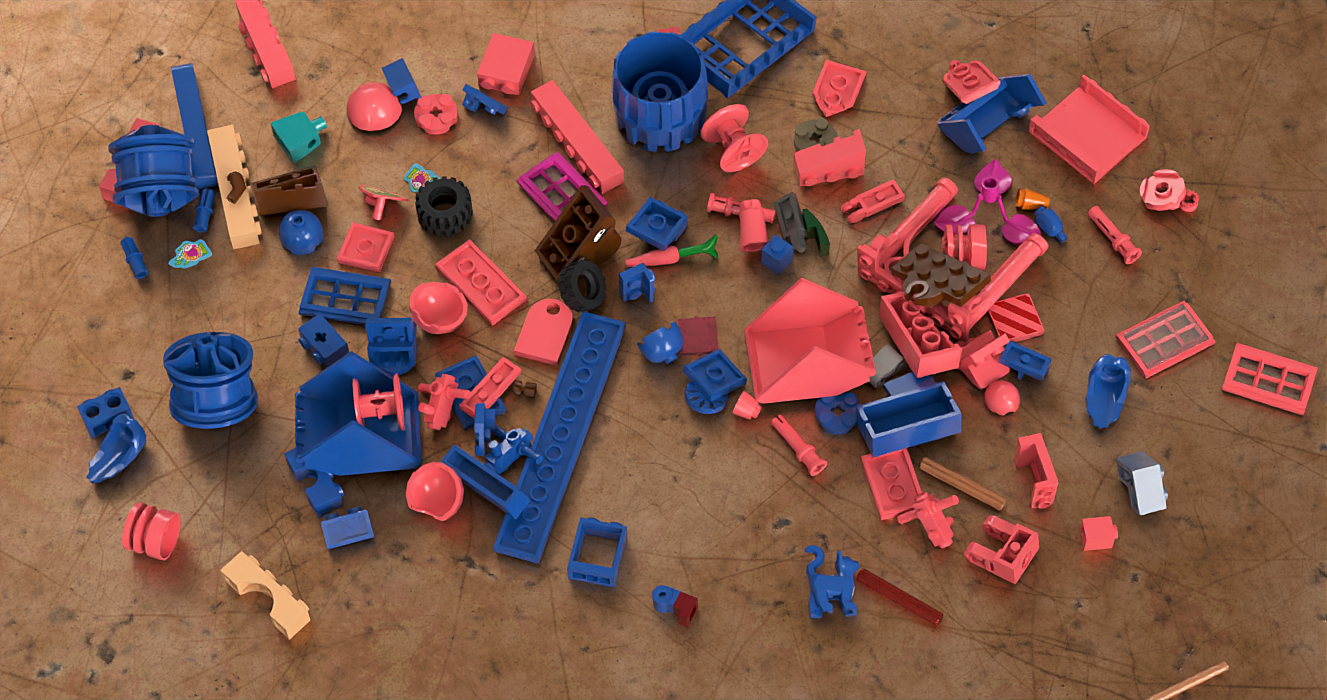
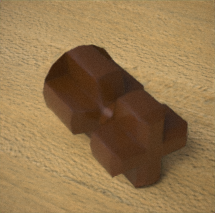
(529, 388)

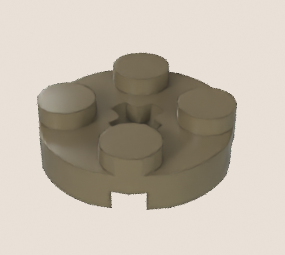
(814, 128)

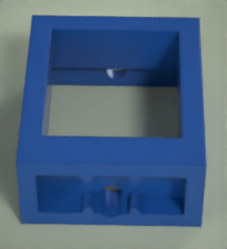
(595, 573)

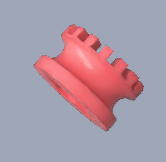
(1189, 207)

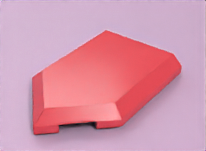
(970, 80)
(837, 87)

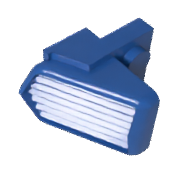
(392, 344)

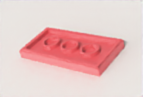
(481, 282)

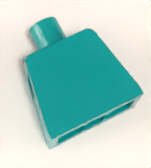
(298, 134)

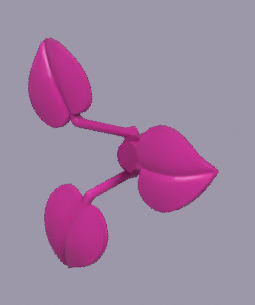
(991, 183)

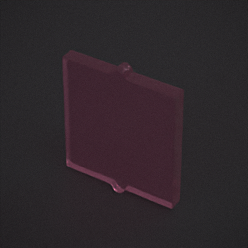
(698, 335)

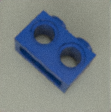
(103, 406)

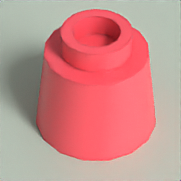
(747, 406)

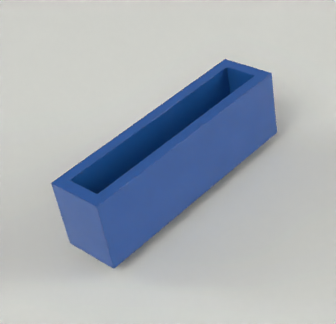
(486, 482)

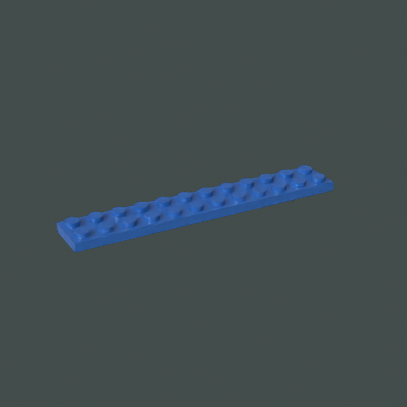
(561, 435)

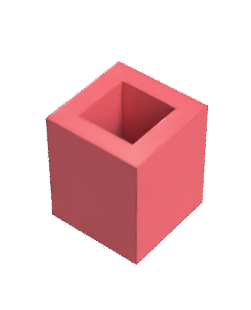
(1098, 533)

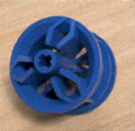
(153, 170)
(210, 380)

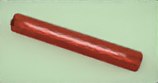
(899, 596)

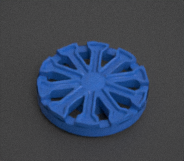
(701, 399)

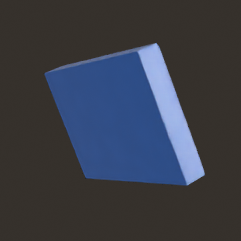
(468, 376)

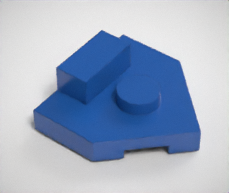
(484, 422)

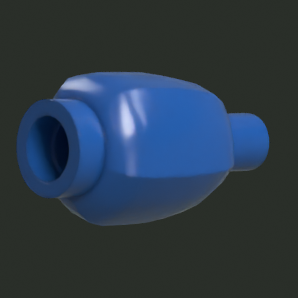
(1050, 223)

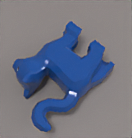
(831, 587)

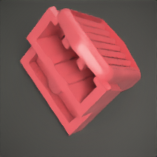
(981, 359)

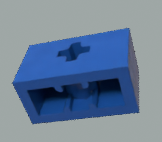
(322, 341)

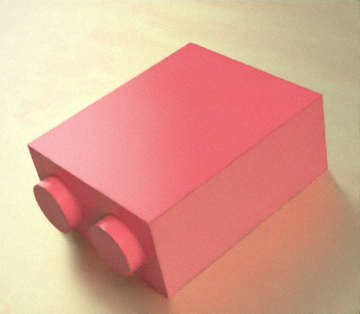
(506, 64)

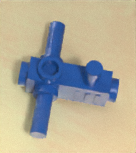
(514, 445)

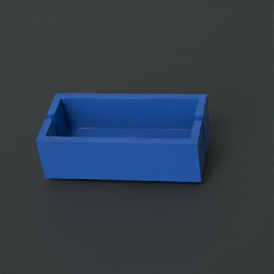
(908, 419)

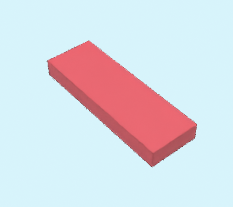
(491, 386)

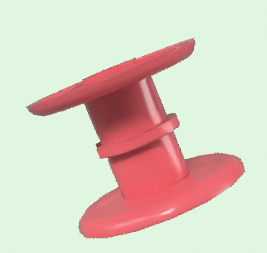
(727, 127)
(379, 403)

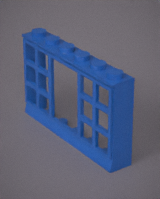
(730, 7)

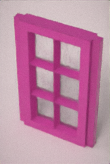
(554, 184)

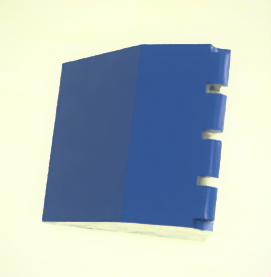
(329, 425)

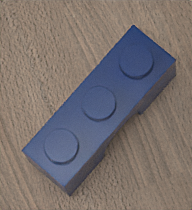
(324, 494)

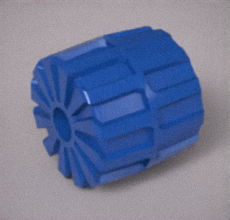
(659, 90)

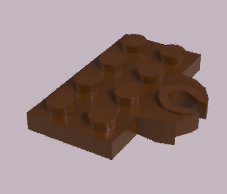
(938, 277)

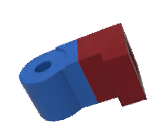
(675, 602)

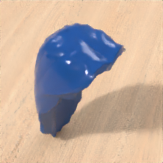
(1107, 389)
(117, 449)

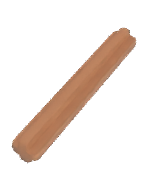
(963, 483)

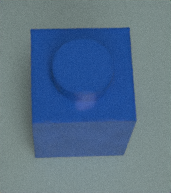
(777, 255)

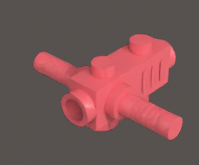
(443, 393)
(928, 510)

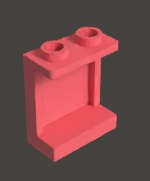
(1033, 452)

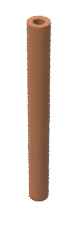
(1190, 682)

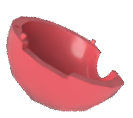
(373, 107)
(438, 307)
(435, 491)

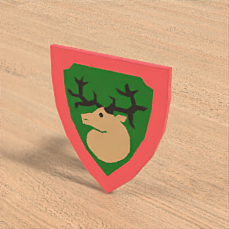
(378, 202)

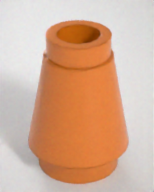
(1030, 200)

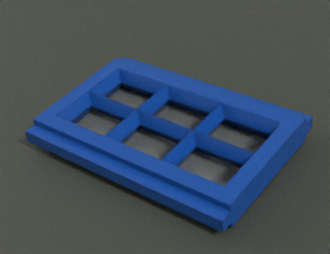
(344, 296)

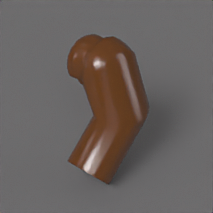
(238, 185)

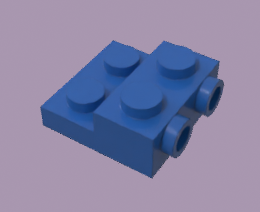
(657, 223)

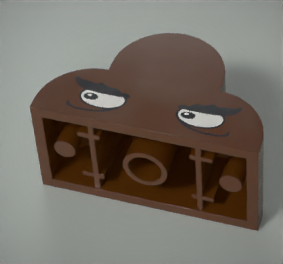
(579, 233)

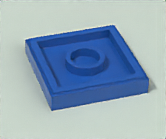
(714, 375)

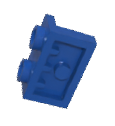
(635, 282)
(346, 528)

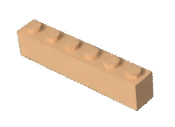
(228, 159)

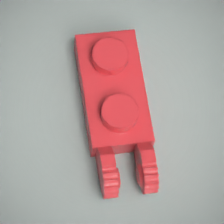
(873, 201)

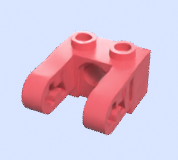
(1013, 558)

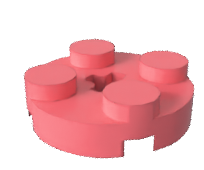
(430, 104)
(1167, 200)

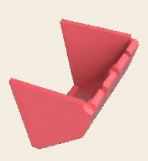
(809, 345)

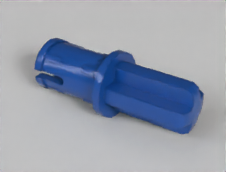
(204, 210)
(134, 258)

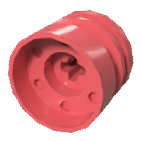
(966, 247)
(151, 531)

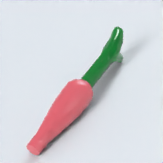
(673, 254)

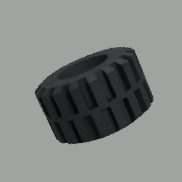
(444, 221)

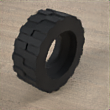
(569, 287)

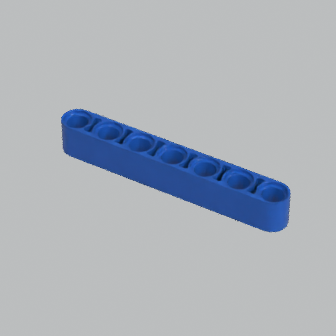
(194, 125)

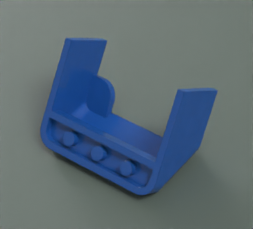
(973, 121)

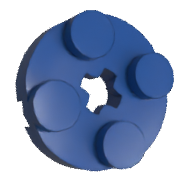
(837, 424)

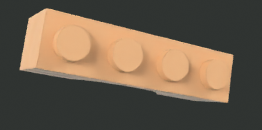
(246, 576)

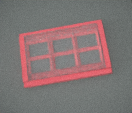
(1165, 339)
(1269, 378)

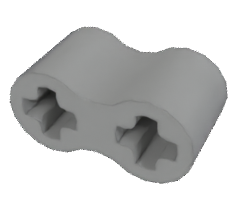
(887, 364)

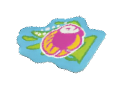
(418, 176)
(190, 254)

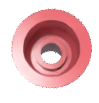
(752, 226)

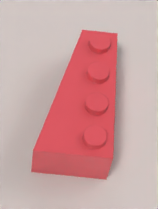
(265, 43)
(917, 338)

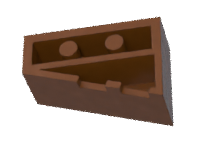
(290, 192)

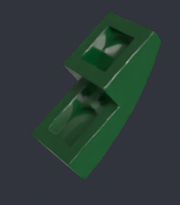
(816, 231)

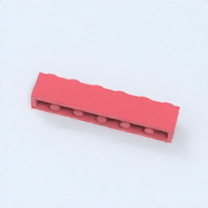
(577, 137)

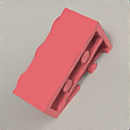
(831, 162)

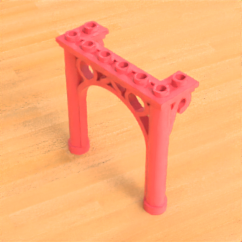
(878, 258)

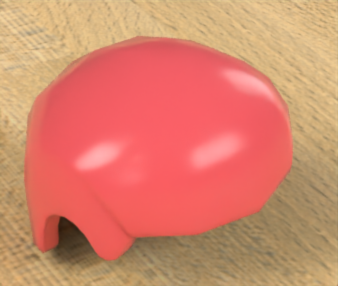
(1002, 397)

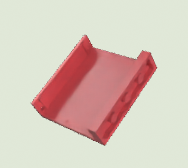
(1090, 130)

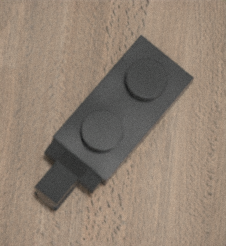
(791, 221)

